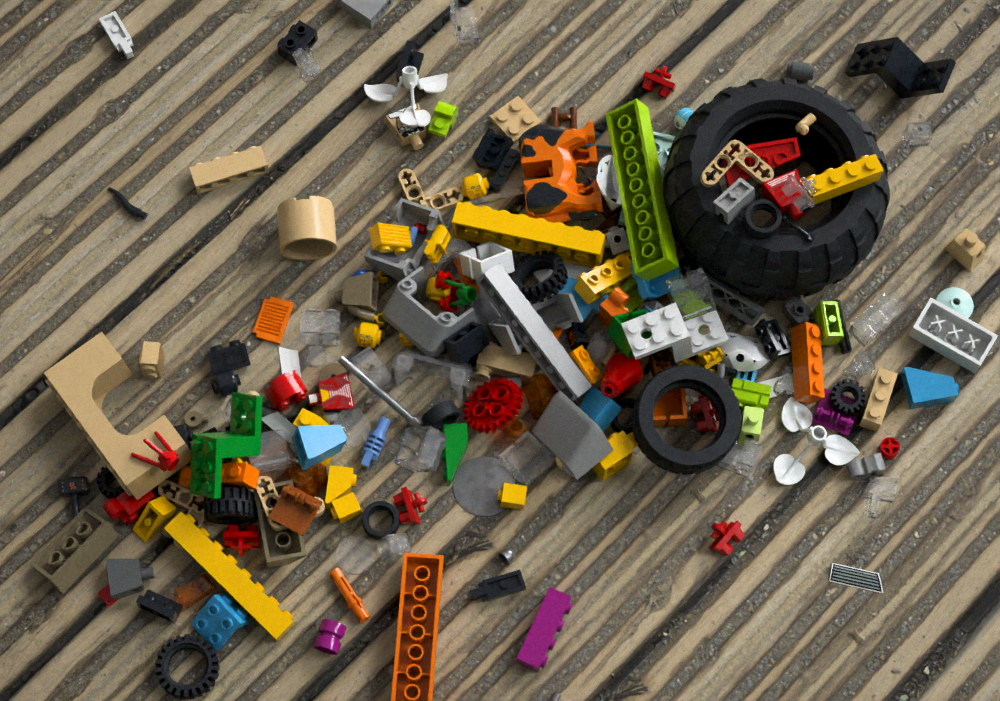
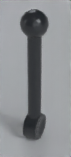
(810, 237)

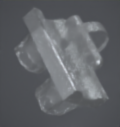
(306, 64)
(793, 186)

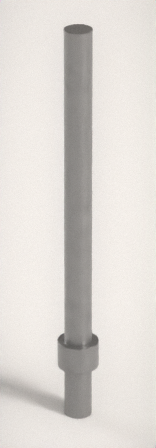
(412, 420)

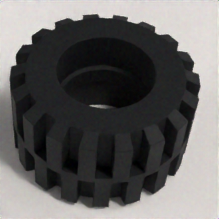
(233, 507)

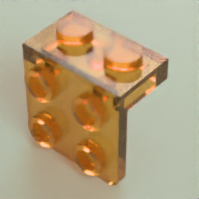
(538, 393)

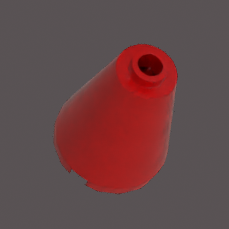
(620, 375)

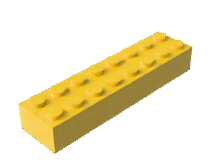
(528, 234)

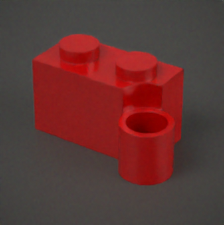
(127, 507)

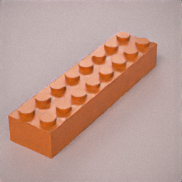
(417, 627)

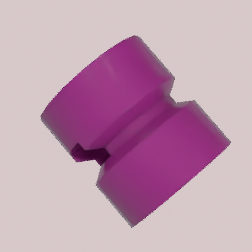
(330, 635)

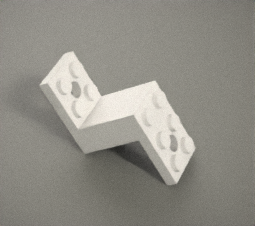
(672, 331)

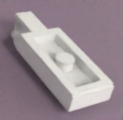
(117, 33)

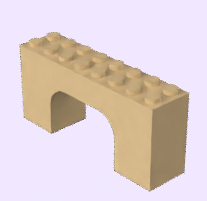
(81, 386)

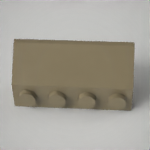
(279, 546)
(74, 549)

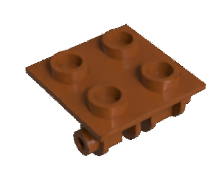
(295, 509)

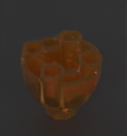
(308, 480)

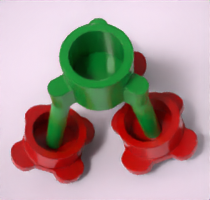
(458, 291)

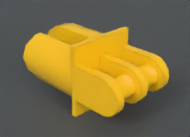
(437, 244)
(709, 358)

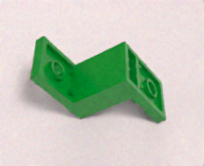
(210, 448)

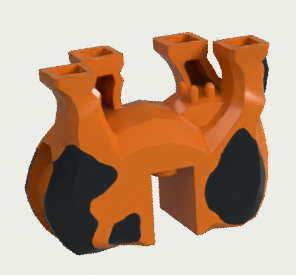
(557, 153)

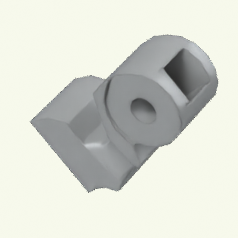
(864, 467)

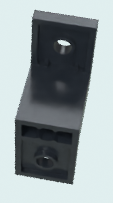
(900, 68)

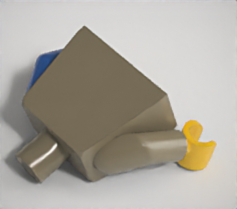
(361, 294)

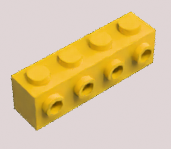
(846, 178)
(605, 278)

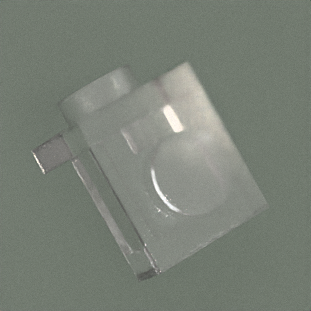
(393, 545)

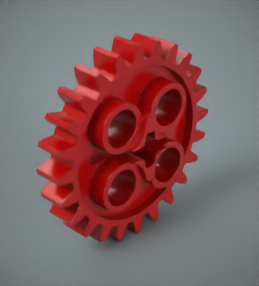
(493, 405)

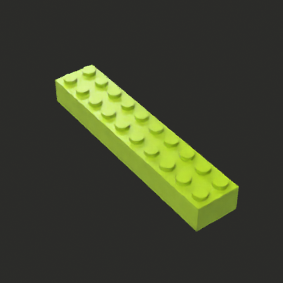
(641, 190)

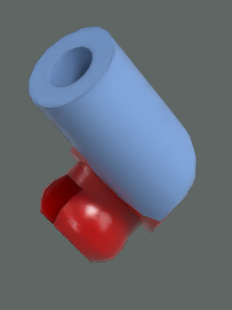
(415, 230)

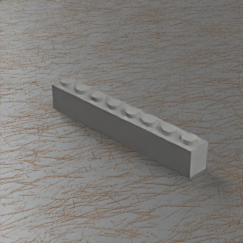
(533, 332)

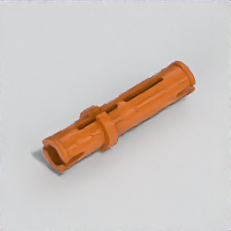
(354, 603)

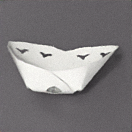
(608, 182)
(746, 347)

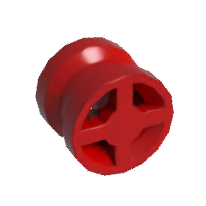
(890, 444)

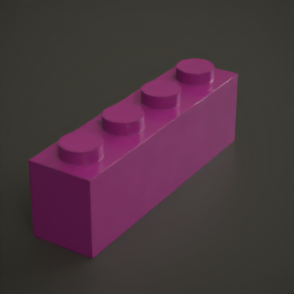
(543, 630)

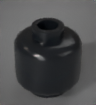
(225, 383)

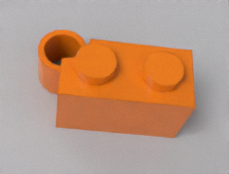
(613, 306)

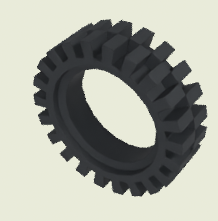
(535, 263)
(175, 646)

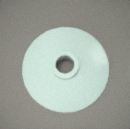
(965, 302)

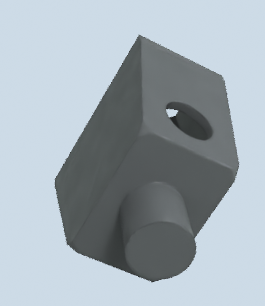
(126, 577)

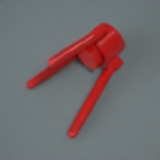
(168, 460)

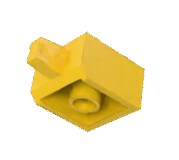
(620, 456)

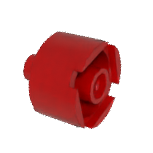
(285, 391)

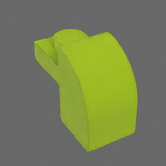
(443, 119)

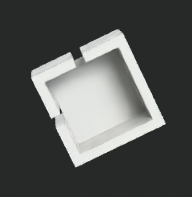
(488, 256)

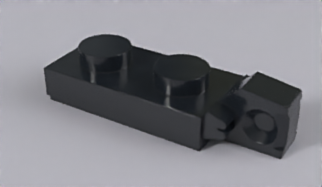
(499, 586)

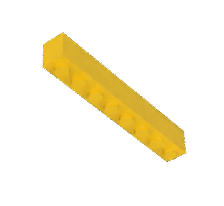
(229, 576)

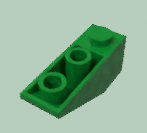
(455, 449)

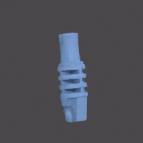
(374, 442)

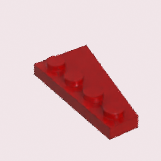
(773, 153)

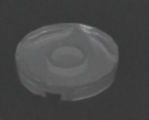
(355, 555)

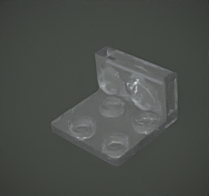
(463, 23)
(273, 452)

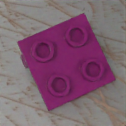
(829, 419)

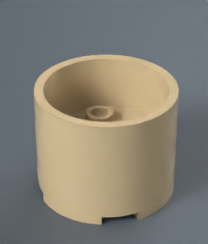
(306, 228)

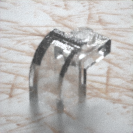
(453, 249)
(599, 347)
(878, 490)

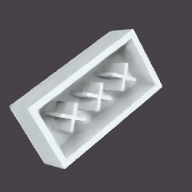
(953, 335)

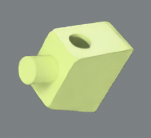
(750, 424)

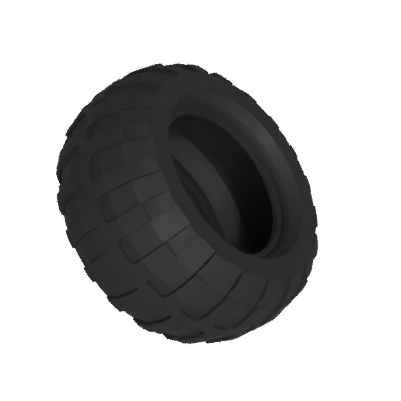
(786, 261)

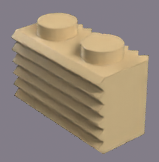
(152, 359)

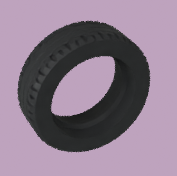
(711, 387)

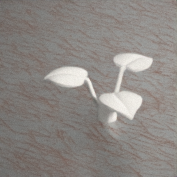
(410, 79)
(796, 417)

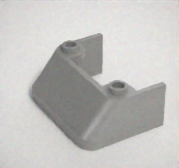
(555, 313)
(416, 321)

